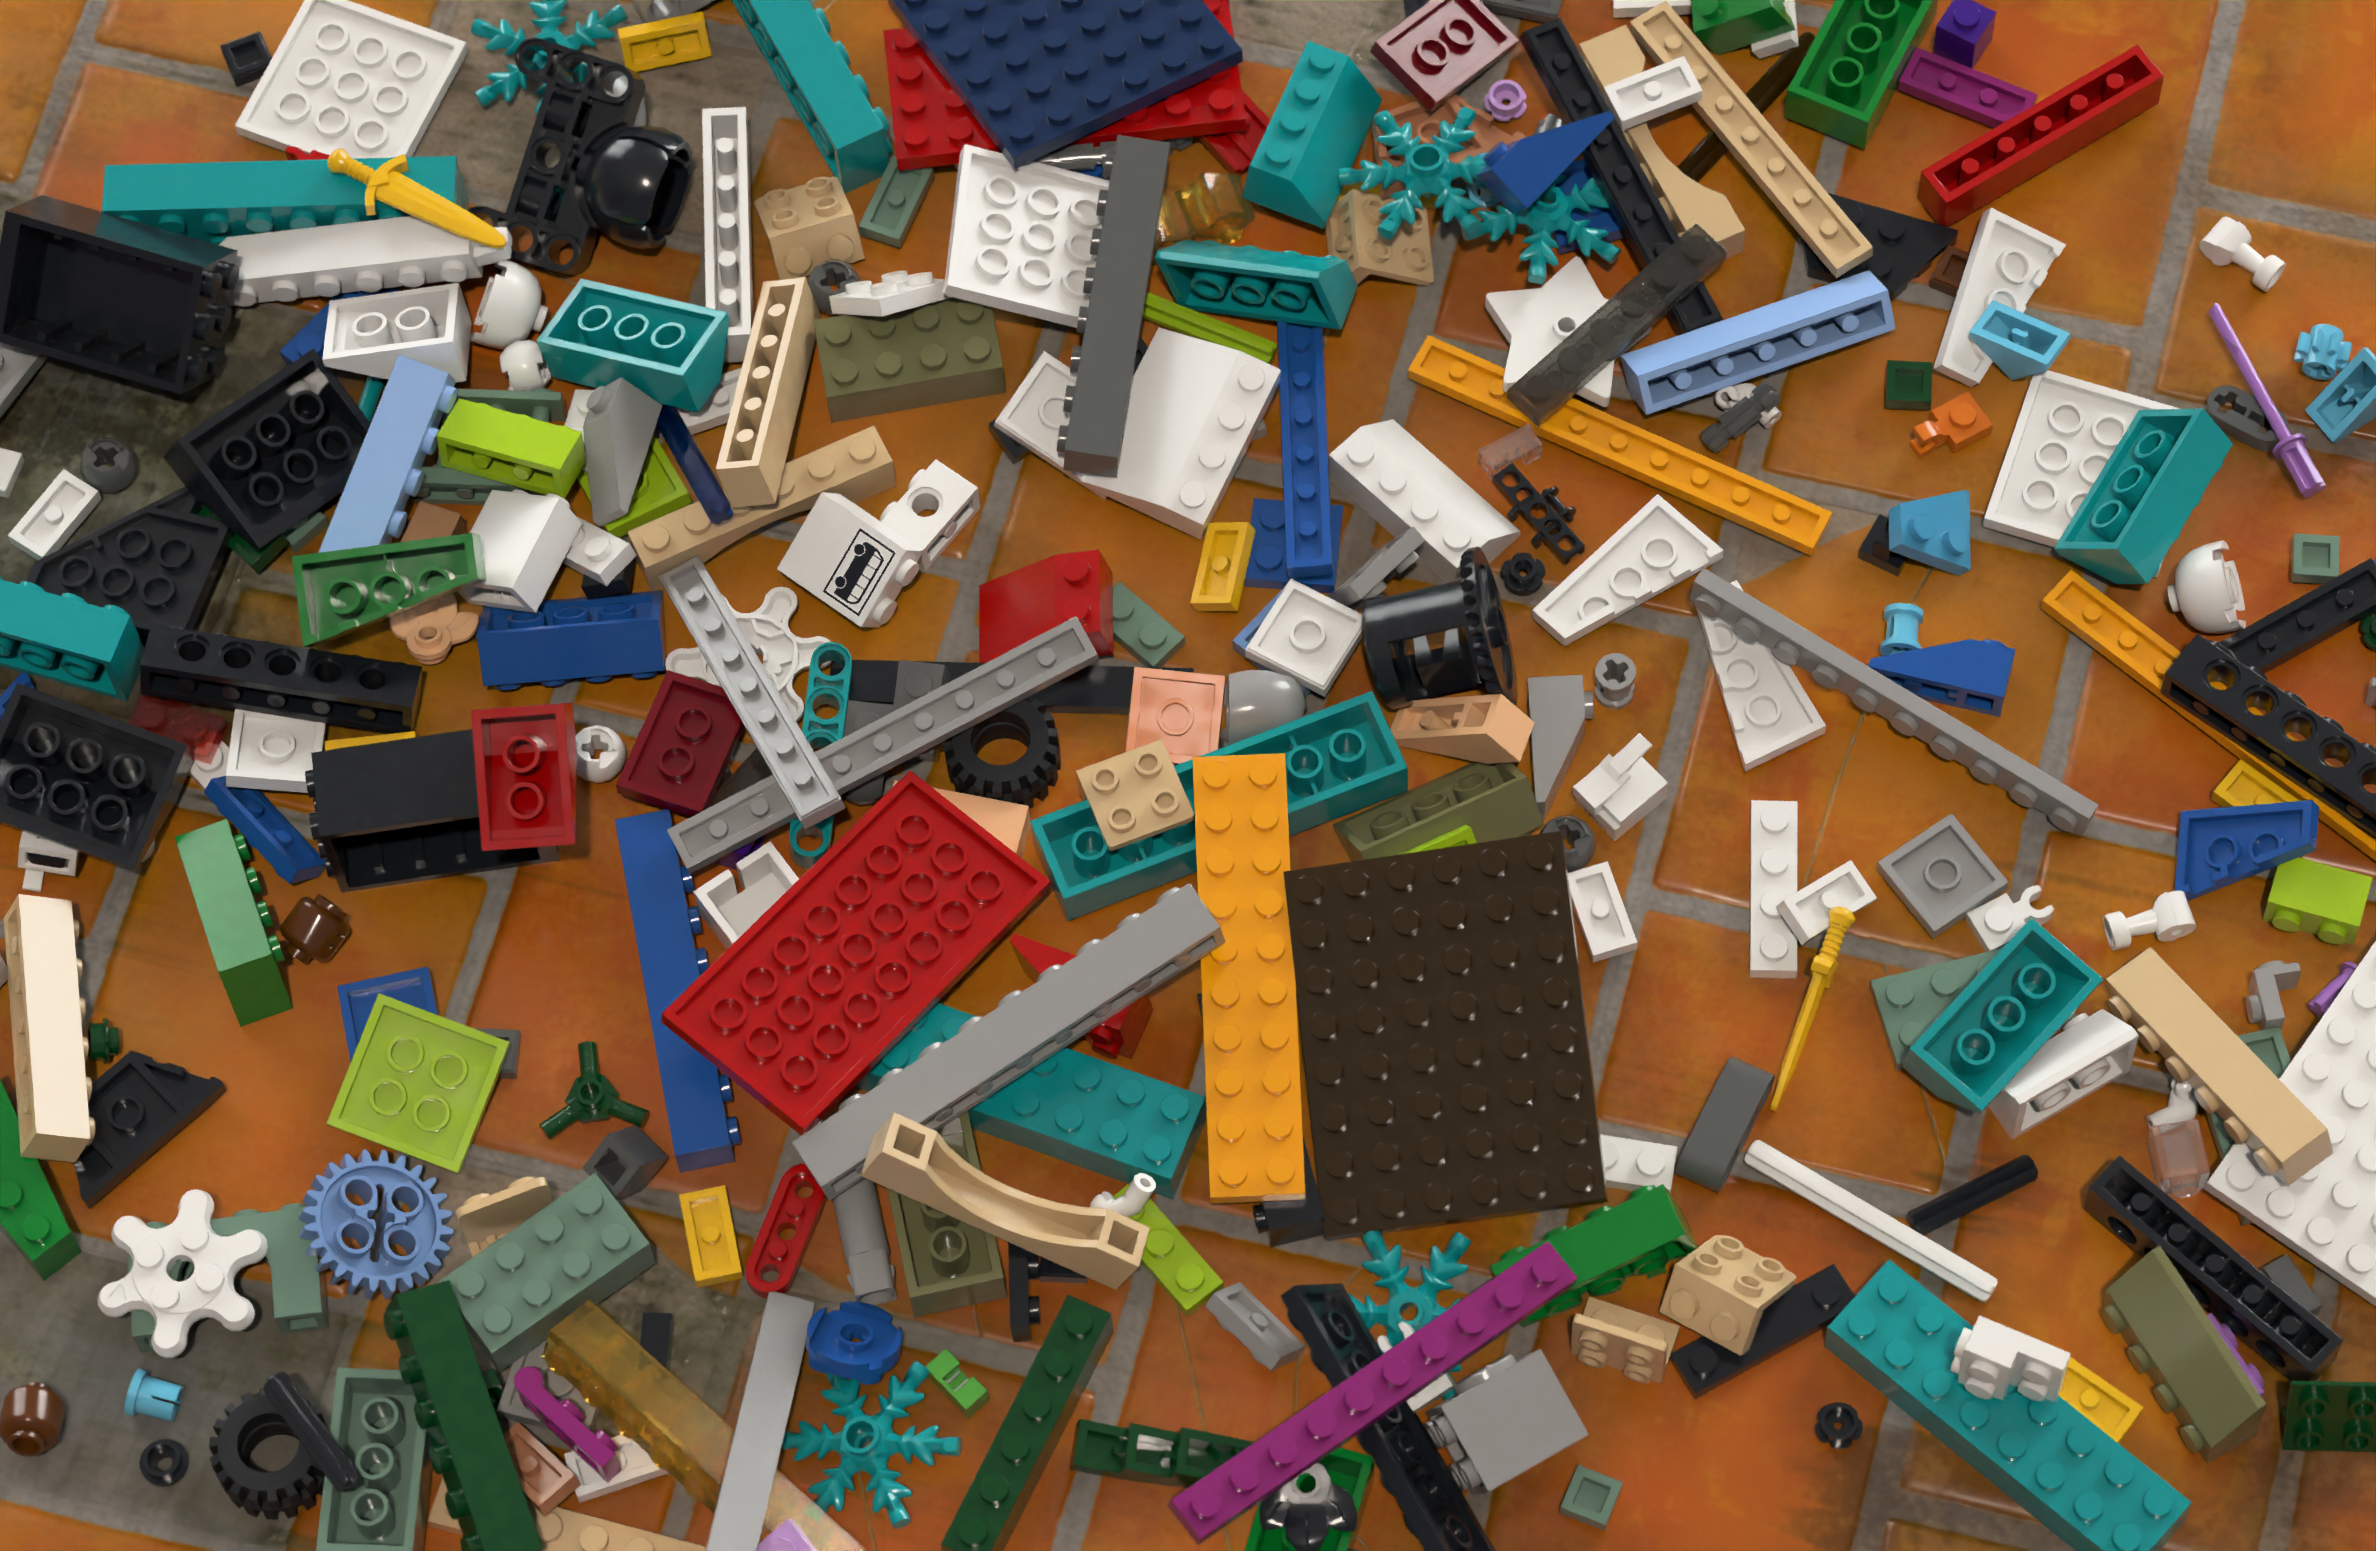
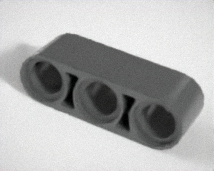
(1724, 1124)

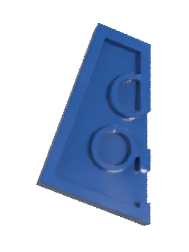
(2241, 841)

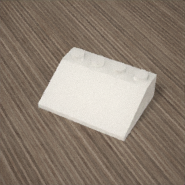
(1187, 429)

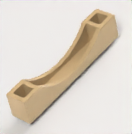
(1685, 201)
(852, 466)
(926, 1169)

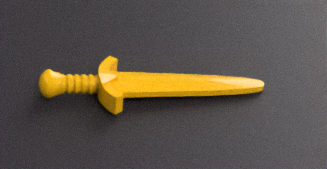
(402, 193)
(1823, 970)

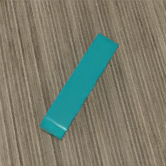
(821, 733)

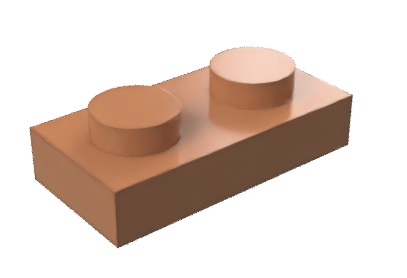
(540, 1473)

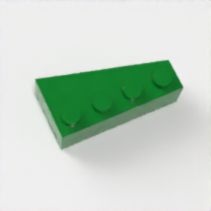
(372, 583)
(27, 1202)

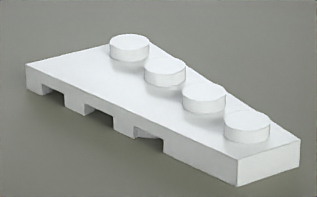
(2003, 266)
(1631, 567)
(1760, 695)

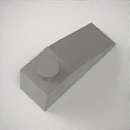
(616, 445)
(1559, 715)

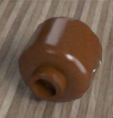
(314, 929)
(31, 1419)

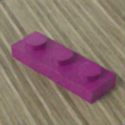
(1963, 89)

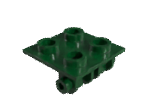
(2330, 1416)

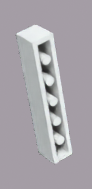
(728, 223)

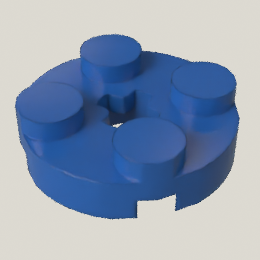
(866, 1361)

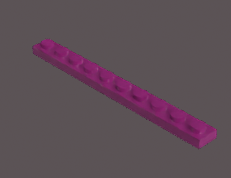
(1371, 1393)

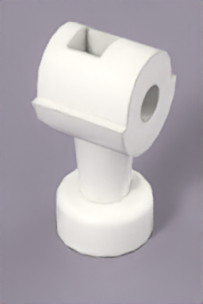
(2230, 243)
(2168, 918)

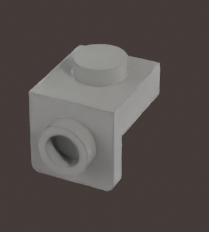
(2264, 1001)

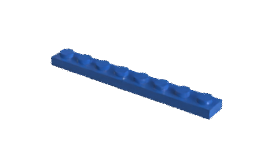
(1305, 450)

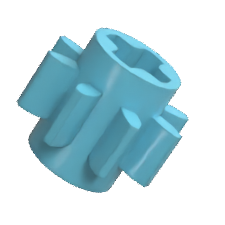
(2322, 351)

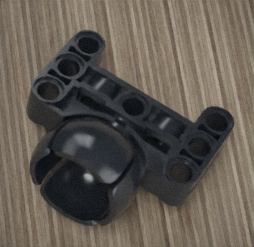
(605, 166)

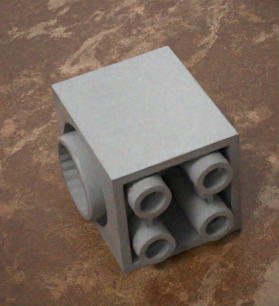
(1504, 1421)

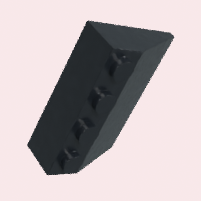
(274, 451)
(86, 777)

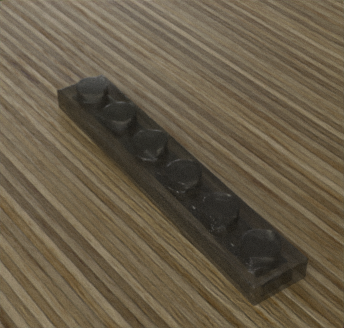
(1616, 324)

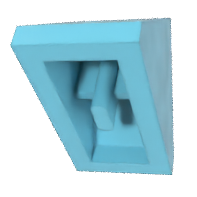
(2018, 341)
(2348, 399)

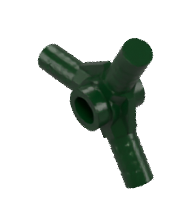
(592, 1098)

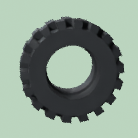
(1015, 781)
(255, 1490)

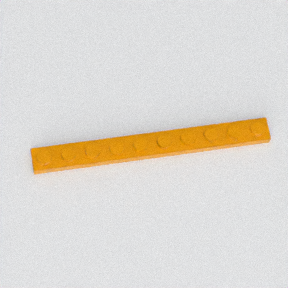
(1629, 450)
(2146, 659)

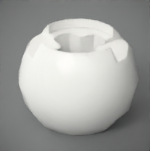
(524, 366)
(610, 760)

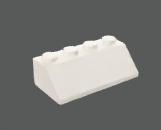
(1411, 487)

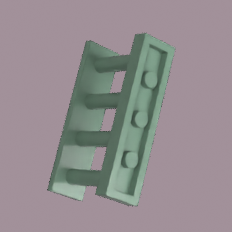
(452, 486)

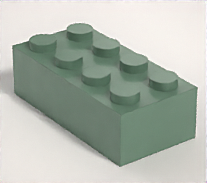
(548, 1269)
(382, 1439)

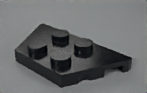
(1900, 245)
(135, 1113)

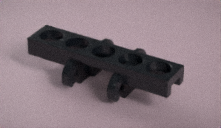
(1557, 529)

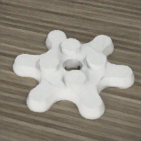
(771, 638)
(182, 1303)

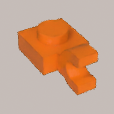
(1953, 423)

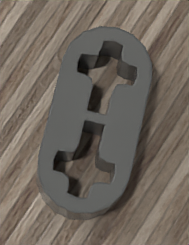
(2244, 419)

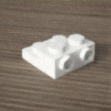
(1999, 1356)

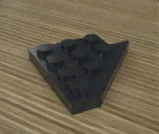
(147, 563)

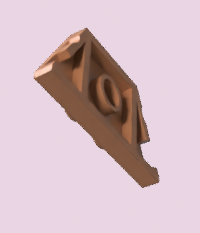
(1427, 124)

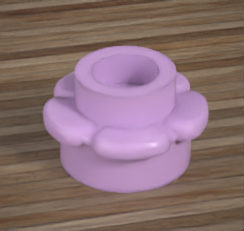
(1505, 91)

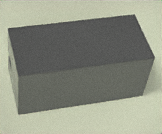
(2287, 1277)

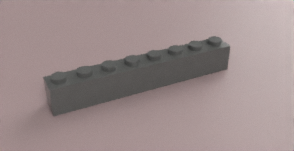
(1115, 307)

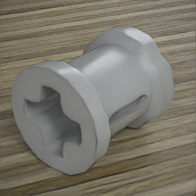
(1614, 692)

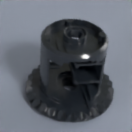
(1462, 662)

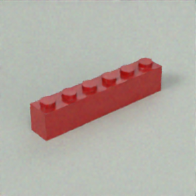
(2040, 136)

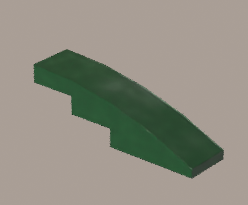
(1150, 1453)

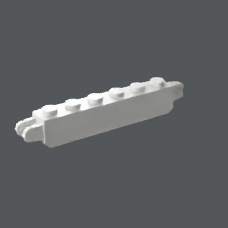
(354, 259)

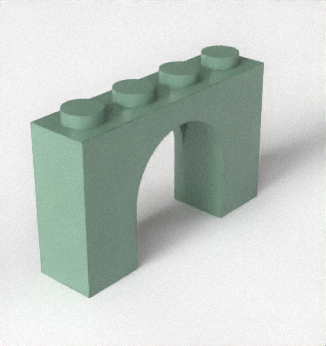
(296, 1285)

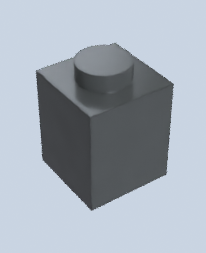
(625, 1161)

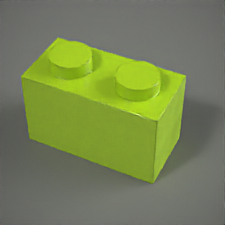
(2318, 900)

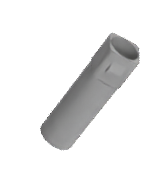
(865, 1243)

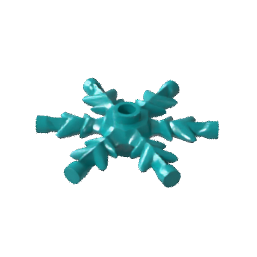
(548, 12)
(1424, 172)
(1545, 216)
(1402, 1296)
(874, 1457)

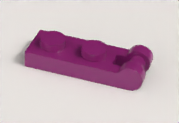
(566, 1423)

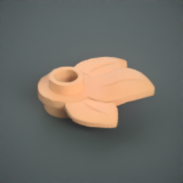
(434, 628)

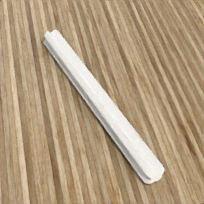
(1870, 1221)

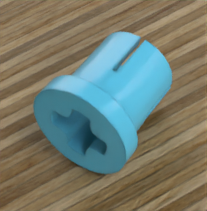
(144, 1393)

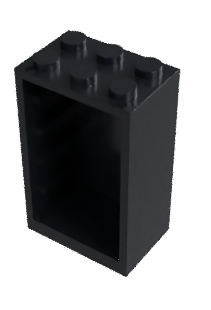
(114, 294)
(403, 813)

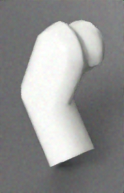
(1729, 396)
(2181, 1106)
(1133, 1199)

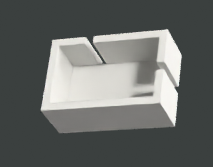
(764, 880)

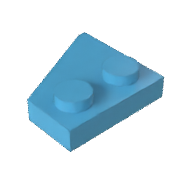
(1933, 531)

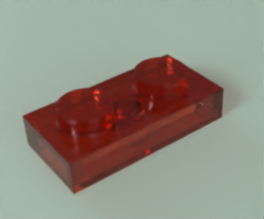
(183, 724)

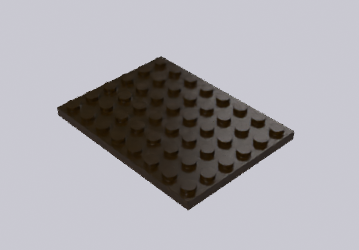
(1445, 1036)

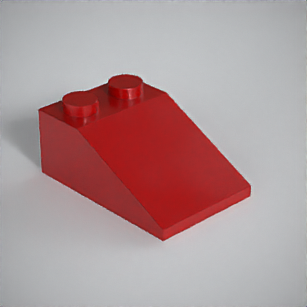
(1043, 597)
(525, 775)
(1114, 1036)

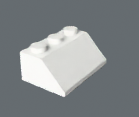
(2066, 1070)

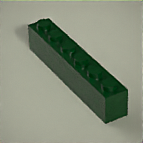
(459, 1421)
(1031, 1429)

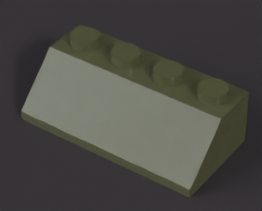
(1486, 797)
(2183, 1357)

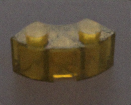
(1204, 211)

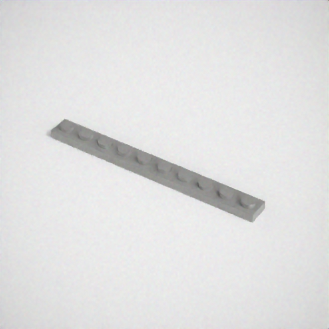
(1904, 709)
(891, 740)

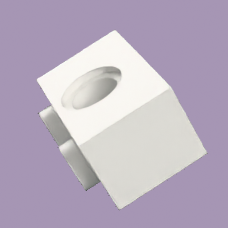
(937, 490)

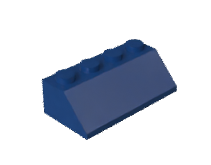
(573, 640)

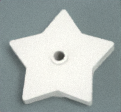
(1545, 316)

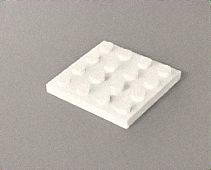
(351, 83)
(1022, 236)
(2058, 454)

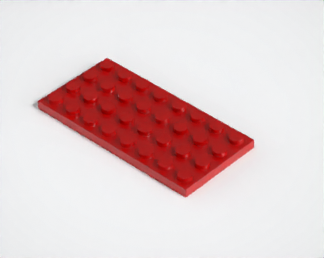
(935, 123)
(855, 953)

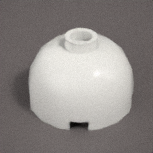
(509, 307)
(2208, 590)

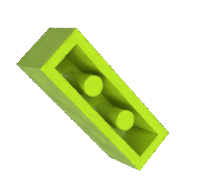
(511, 448)

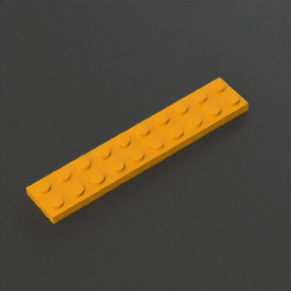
(1248, 981)

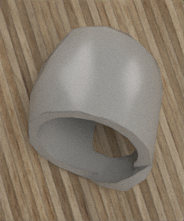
(1259, 703)

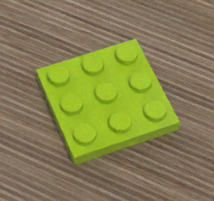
(418, 1084)

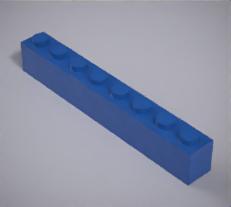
(669, 965)

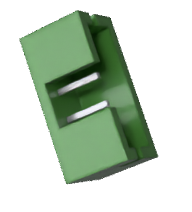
(963, 1392)

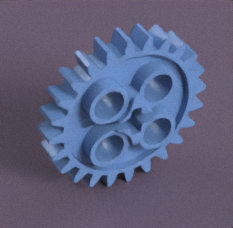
(417, 1231)

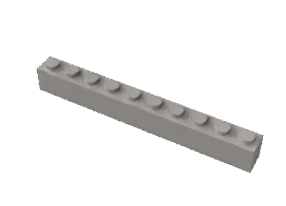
(1016, 1034)

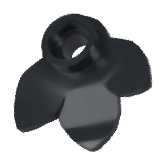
(1309, 1514)

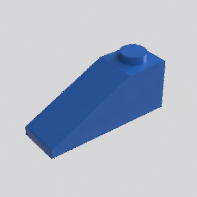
(1528, 166)
(1955, 674)

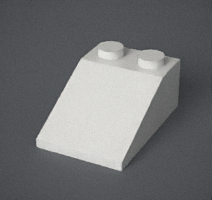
(419, 323)

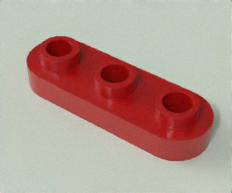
(785, 1212)

